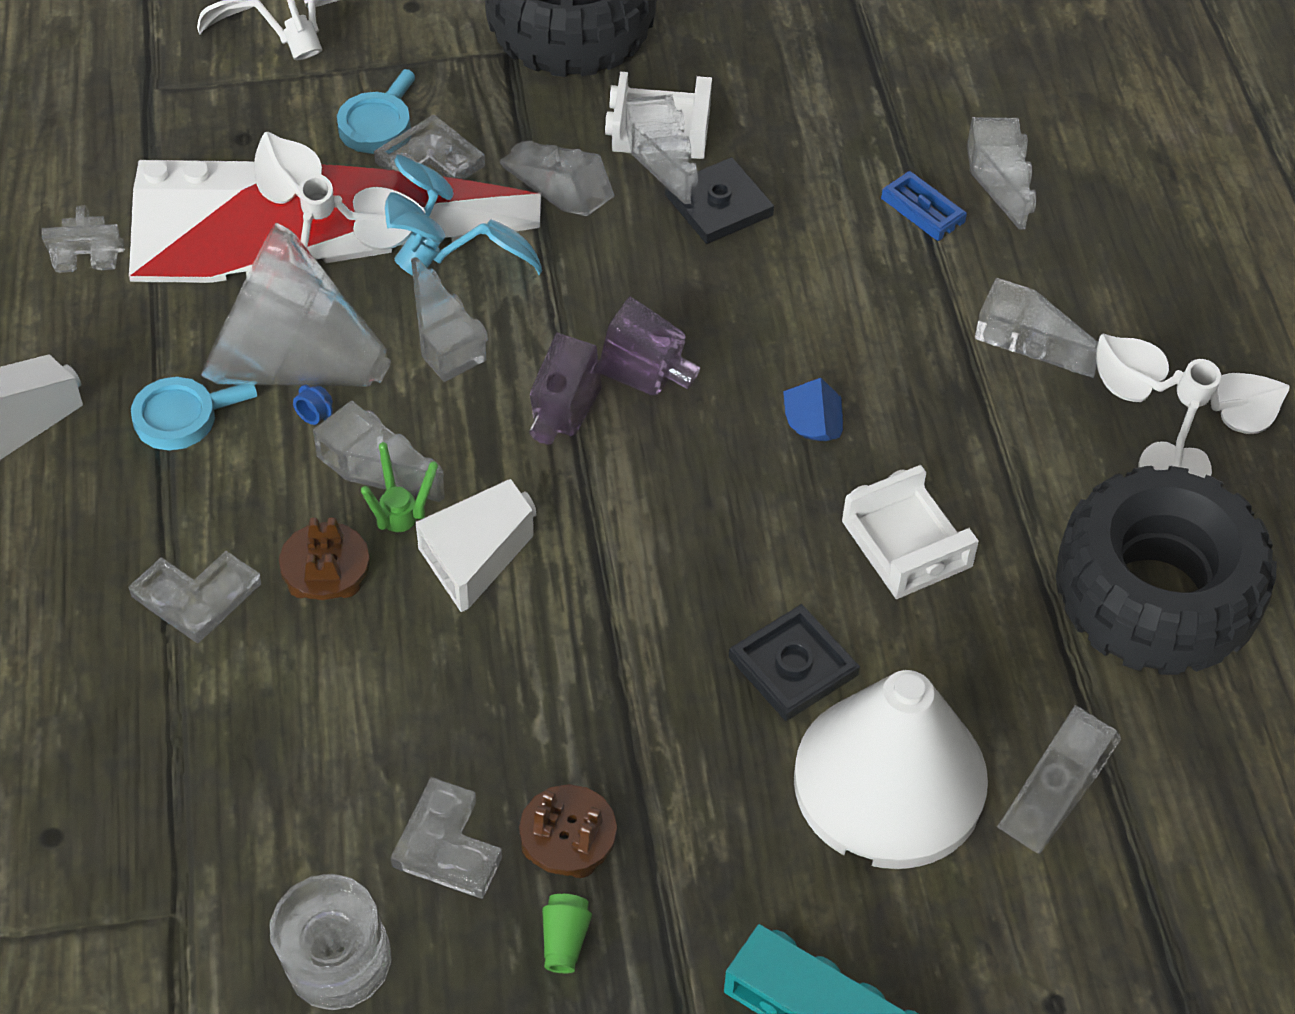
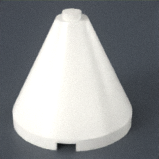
(891, 774)

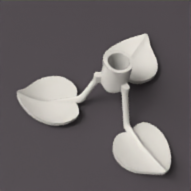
(298, 33)
(292, 168)
(1245, 400)

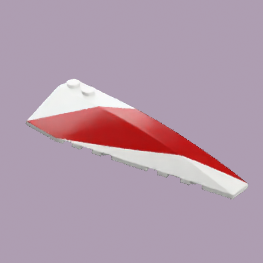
(212, 220)

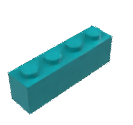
(783, 979)

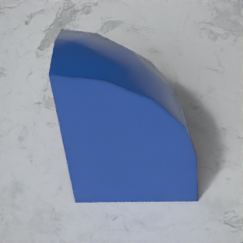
(814, 410)

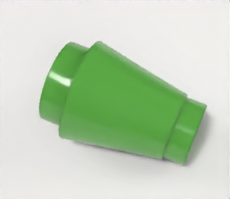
(564, 931)

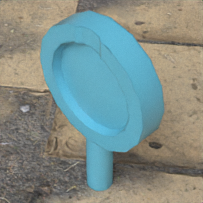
(375, 117)
(180, 411)

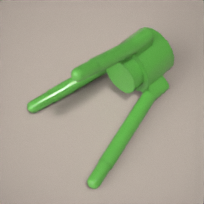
(397, 505)

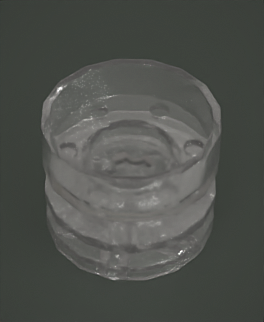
(324, 918)

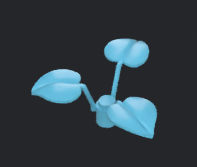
(428, 234)

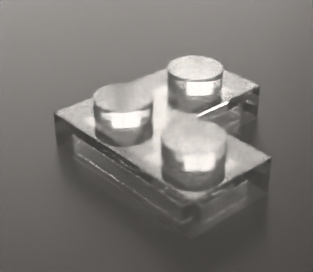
(433, 144)
(196, 604)
(438, 850)

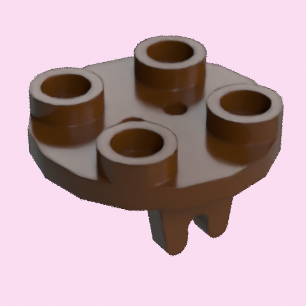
(340, 563)
(588, 838)

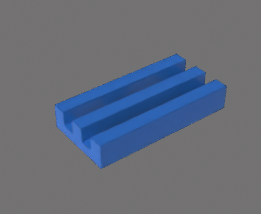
(919, 208)

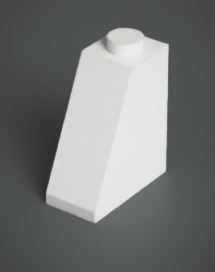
(34, 399)
(476, 539)

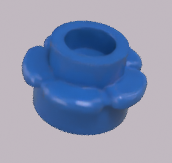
(313, 404)

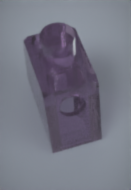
(645, 350)
(564, 388)

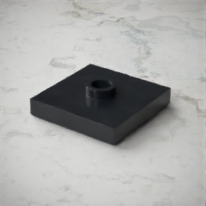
(723, 201)
(794, 662)

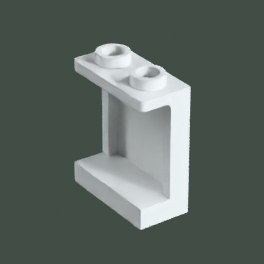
(694, 107)
(906, 533)

